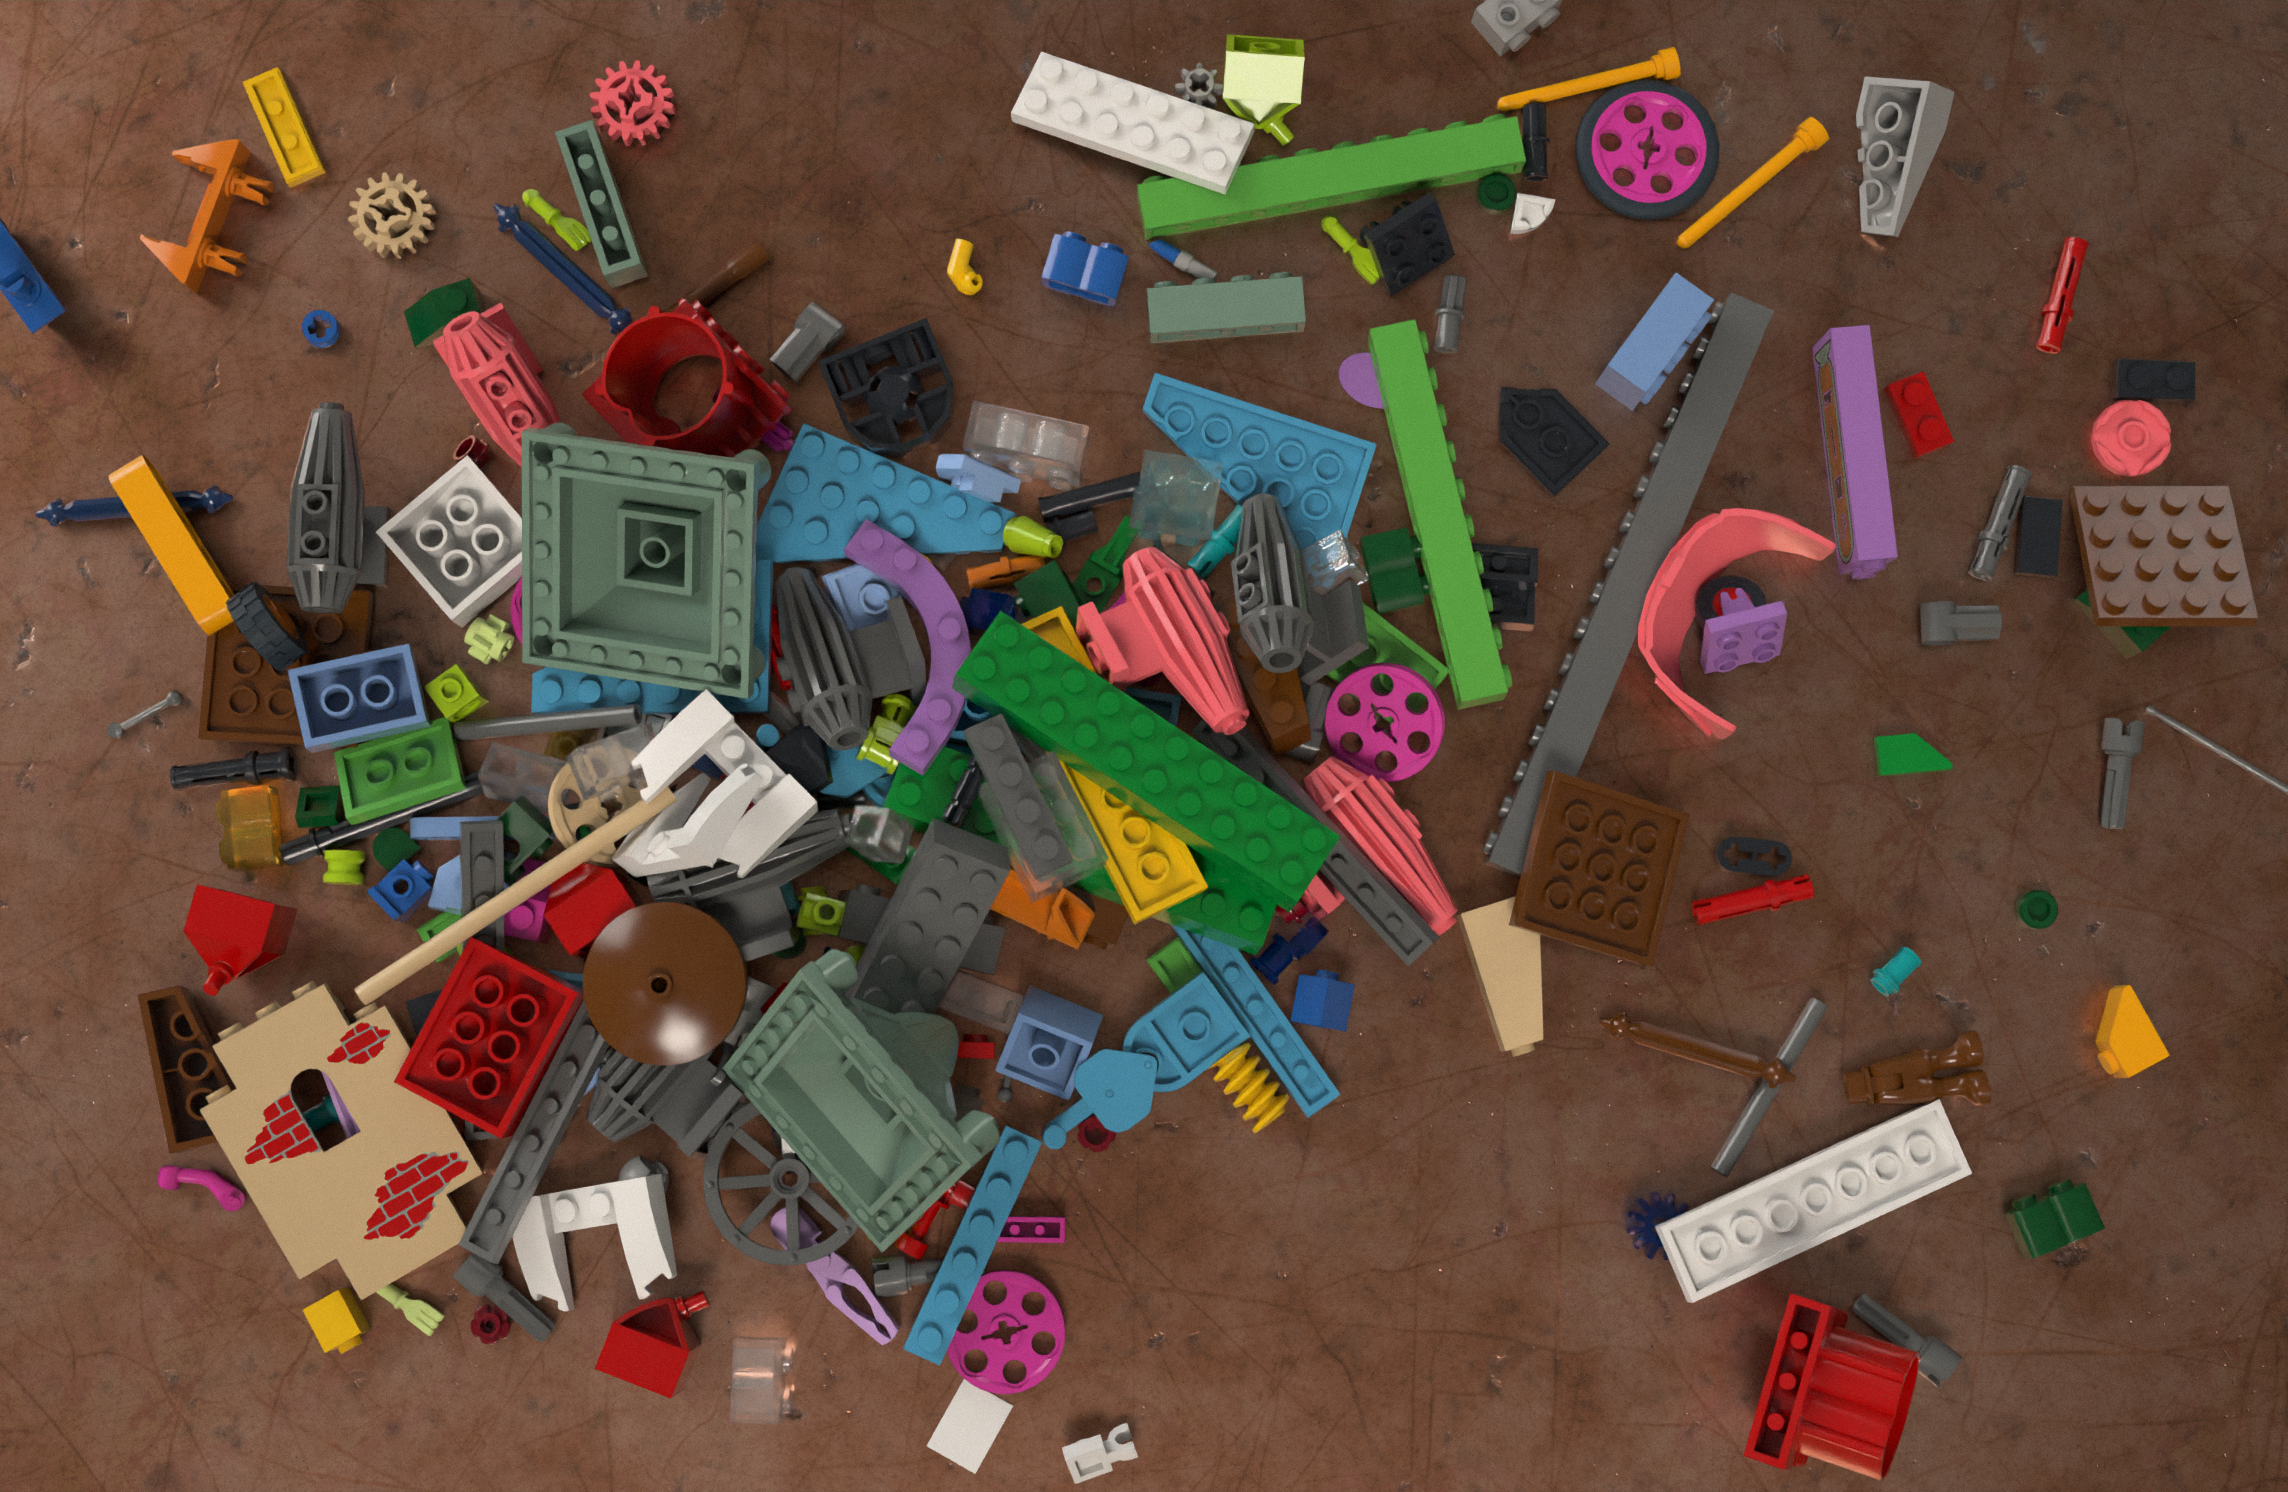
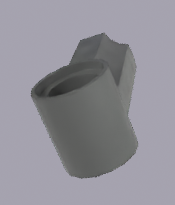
(814, 333)
(1947, 624)
(1316, 700)

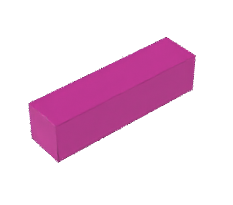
(1034, 1229)

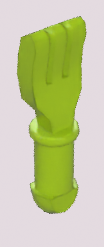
(568, 228)
(1361, 256)

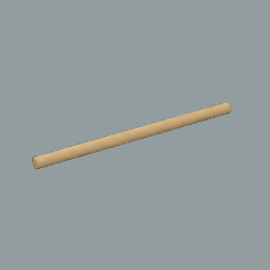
(512, 896)

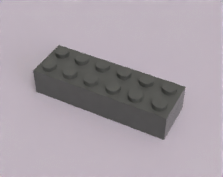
(930, 920)

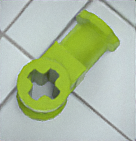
(885, 731)

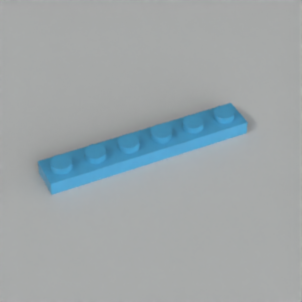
(1263, 1021)
(972, 1245)

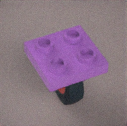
(1738, 624)

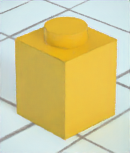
(337, 1321)

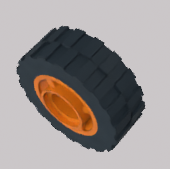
(267, 626)

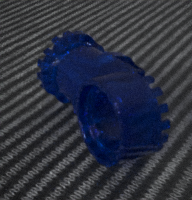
(1282, 953)

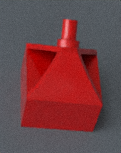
(586, 903)
(236, 933)
(654, 1344)

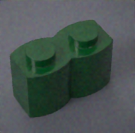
(1393, 571)
(2054, 1218)

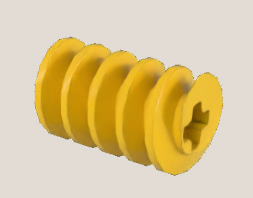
(1250, 1086)

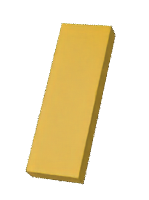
(284, 127)

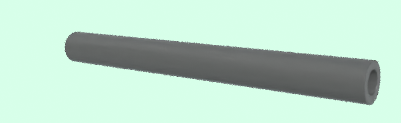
(548, 722)
(1764, 1094)

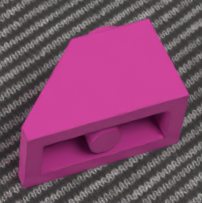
(527, 919)

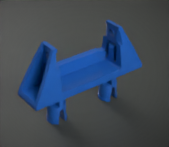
(25, 286)

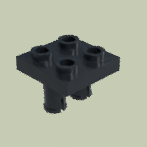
(1408, 243)

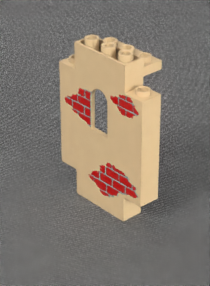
(371, 1199)

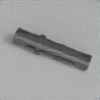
(1995, 536)

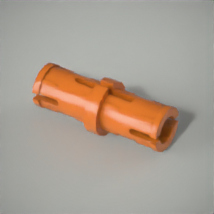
(1003, 572)

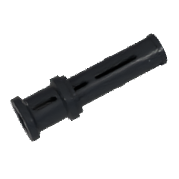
(253, 768)

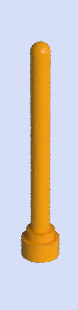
(1663, 65)
(1809, 136)

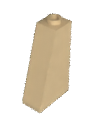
(1507, 973)

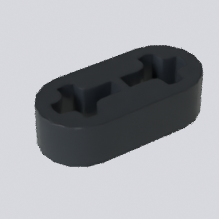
(1751, 865)

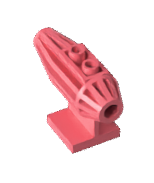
(497, 376)
(1170, 630)
(1384, 835)

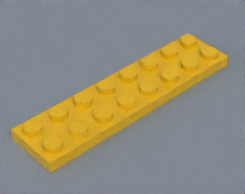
(1144, 861)

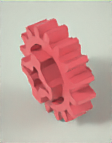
(621, 90)

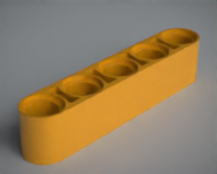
(174, 542)

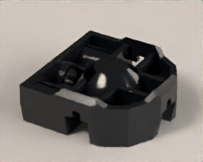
(894, 383)

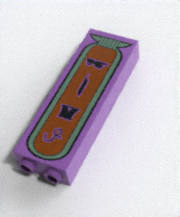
(1854, 451)

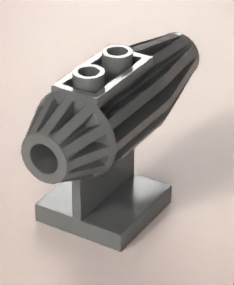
(329, 528)
(1278, 611)
(838, 669)
(755, 904)
(672, 1096)

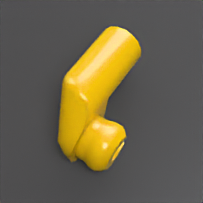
(960, 271)

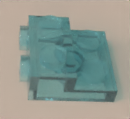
(1176, 498)

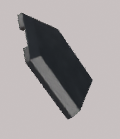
(1547, 435)

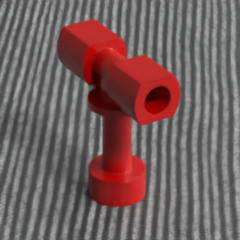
(911, 1242)

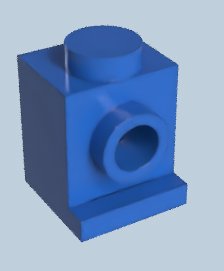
(398, 905)

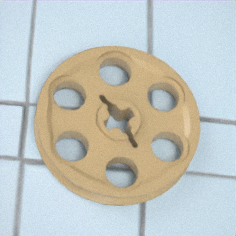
(588, 814)

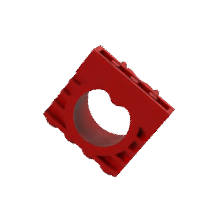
(654, 344)
(1832, 1394)

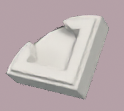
(1530, 212)

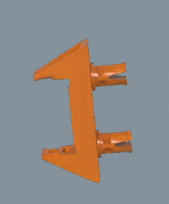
(227, 163)
(1057, 915)

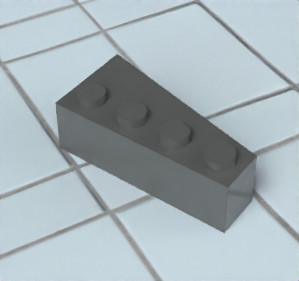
(866, 907)

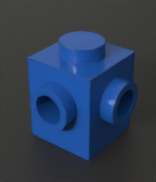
(1323, 1001)

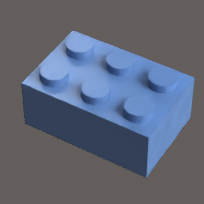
(1656, 343)
(359, 698)

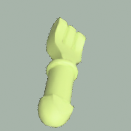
(416, 1311)

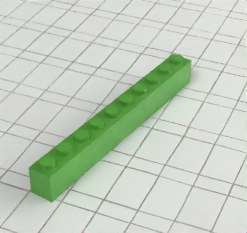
(1335, 176)
(1438, 515)

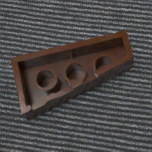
(1272, 696)
(182, 1065)

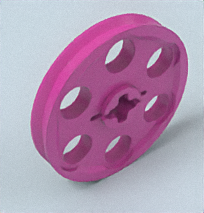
(1390, 704)
(1020, 1348)

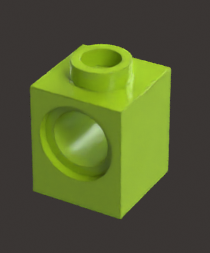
(456, 694)

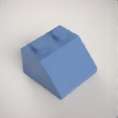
(1049, 1042)

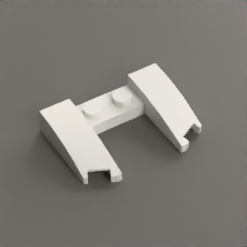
(711, 730)
(665, 846)
(633, 1204)

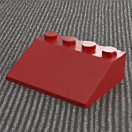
(490, 1038)

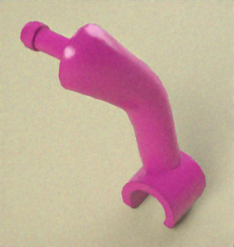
(227, 1194)

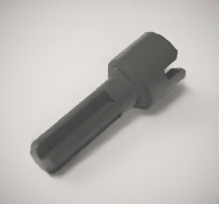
(2120, 756)
(896, 1274)
(486, 1279)
(1937, 1358)

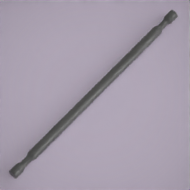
(2218, 749)

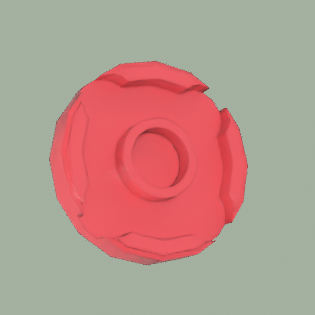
(2131, 438)

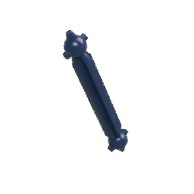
(563, 267)
(113, 507)

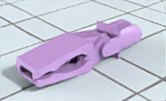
(833, 1272)

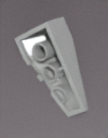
(1899, 137)

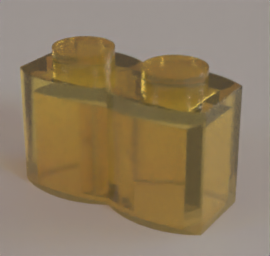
(250, 828)

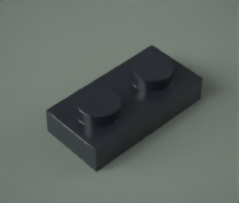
(2154, 380)

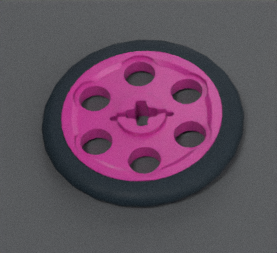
(1639, 198)

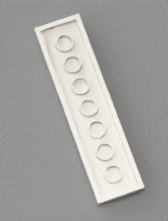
(1812, 1200)

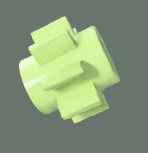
(489, 639)

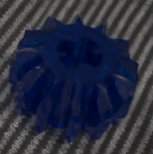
(1657, 1208)

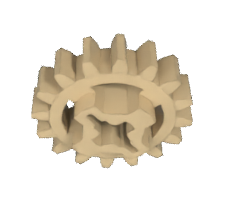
(399, 230)

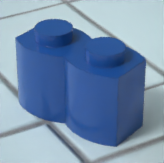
(1085, 268)

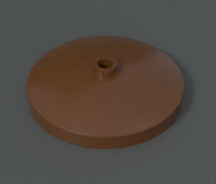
(702, 975)

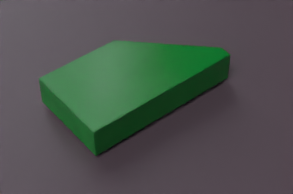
(1907, 755)

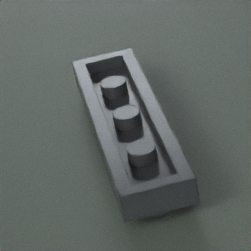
(1018, 796)

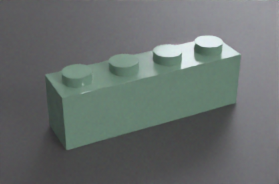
(601, 204)
(1226, 308)

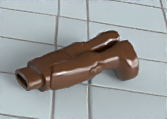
(1911, 1078)

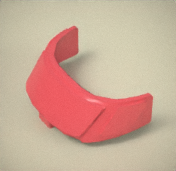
(1688, 567)

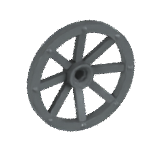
(739, 1236)

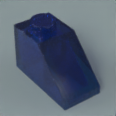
(983, 607)

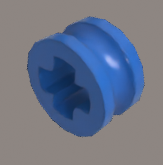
(309, 324)

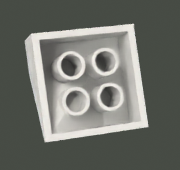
(459, 541)

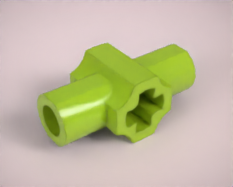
(821, 914)

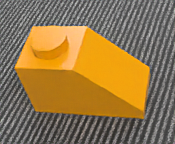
(2127, 1035)

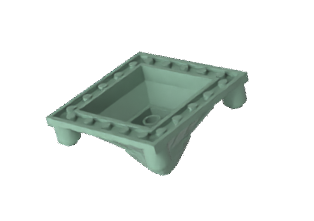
(640, 561)
(862, 1097)

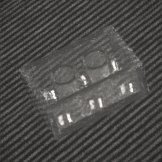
(1028, 444)
(1071, 821)

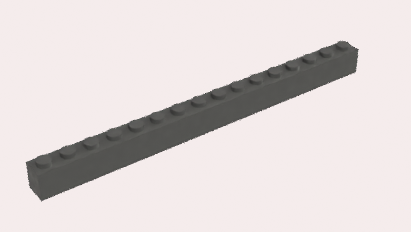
(1647, 540)

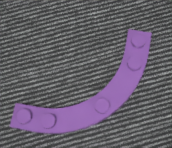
(945, 631)

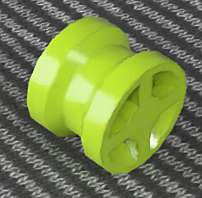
(344, 867)

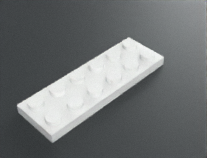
(1133, 122)

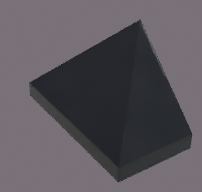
(804, 757)

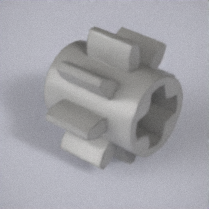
(1198, 78)

